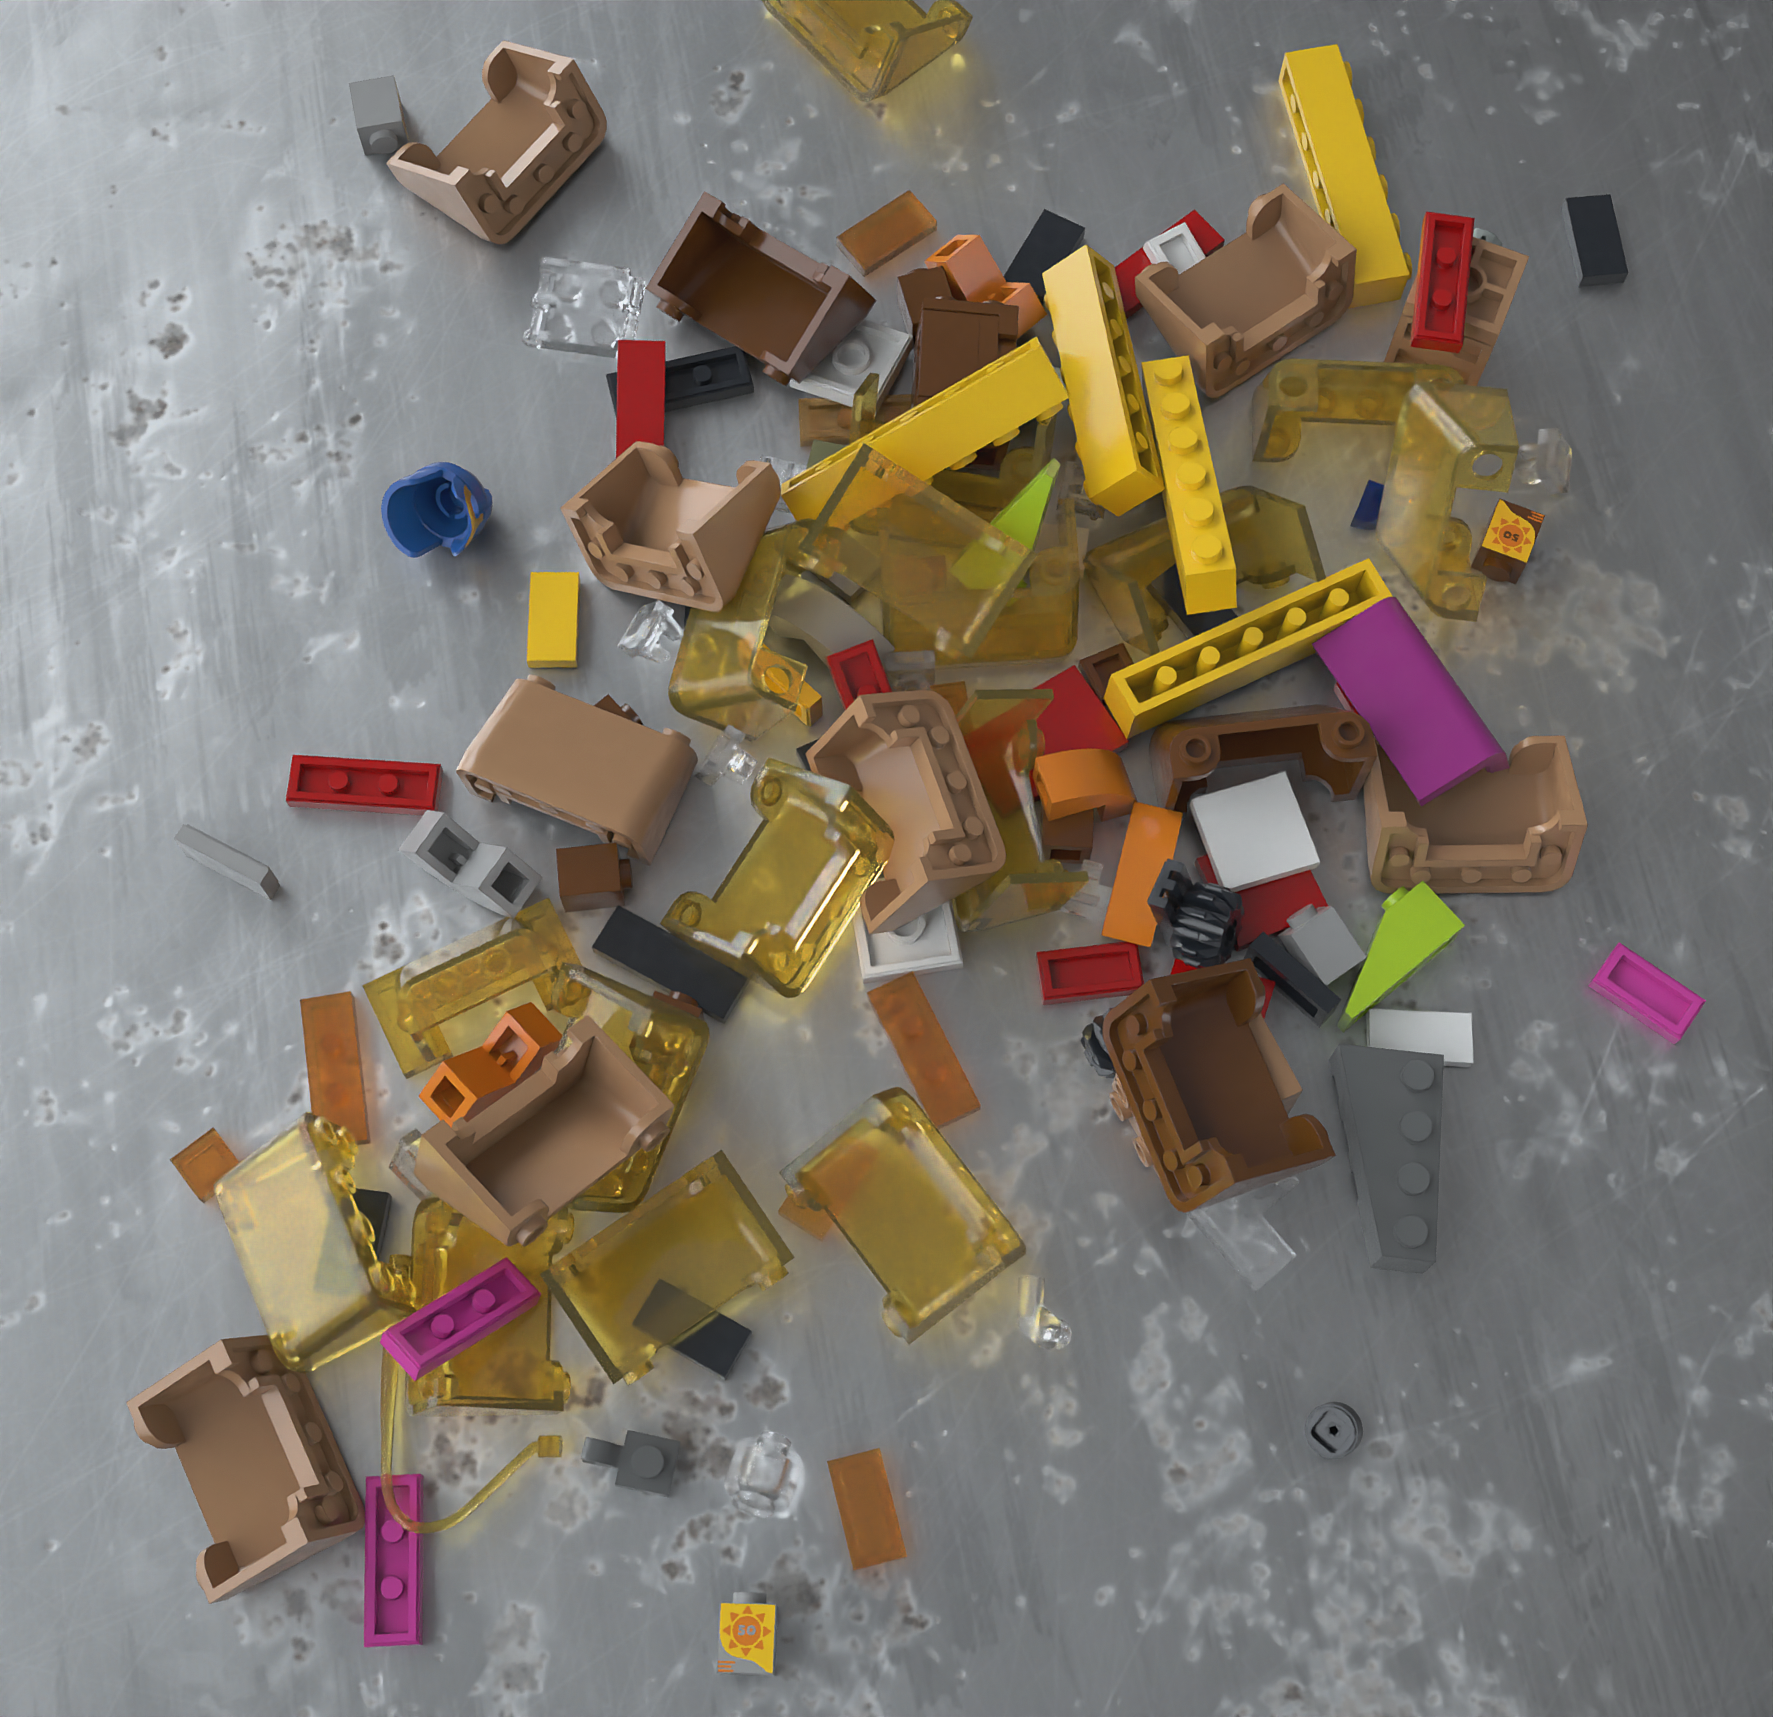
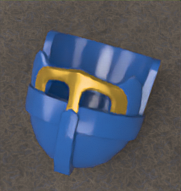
(435, 509)

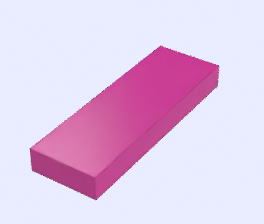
(460, 1318)
(393, 1565)

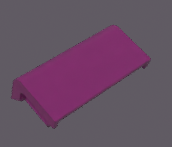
(1409, 700)

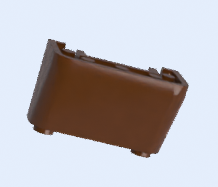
(757, 292)
(1326, 740)
(1205, 1088)

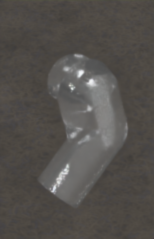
(1036, 1319)

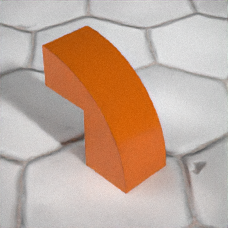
(976, 278)
(1083, 781)
(1146, 846)
(487, 1073)

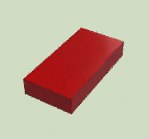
(1089, 972)

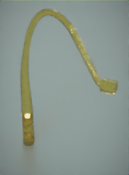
(546, 1447)

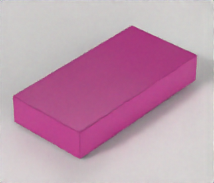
(1647, 993)

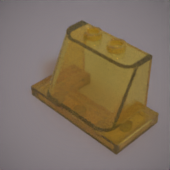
(463, 976)

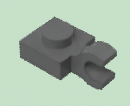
(643, 1463)

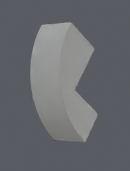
(821, 619)
(474, 869)

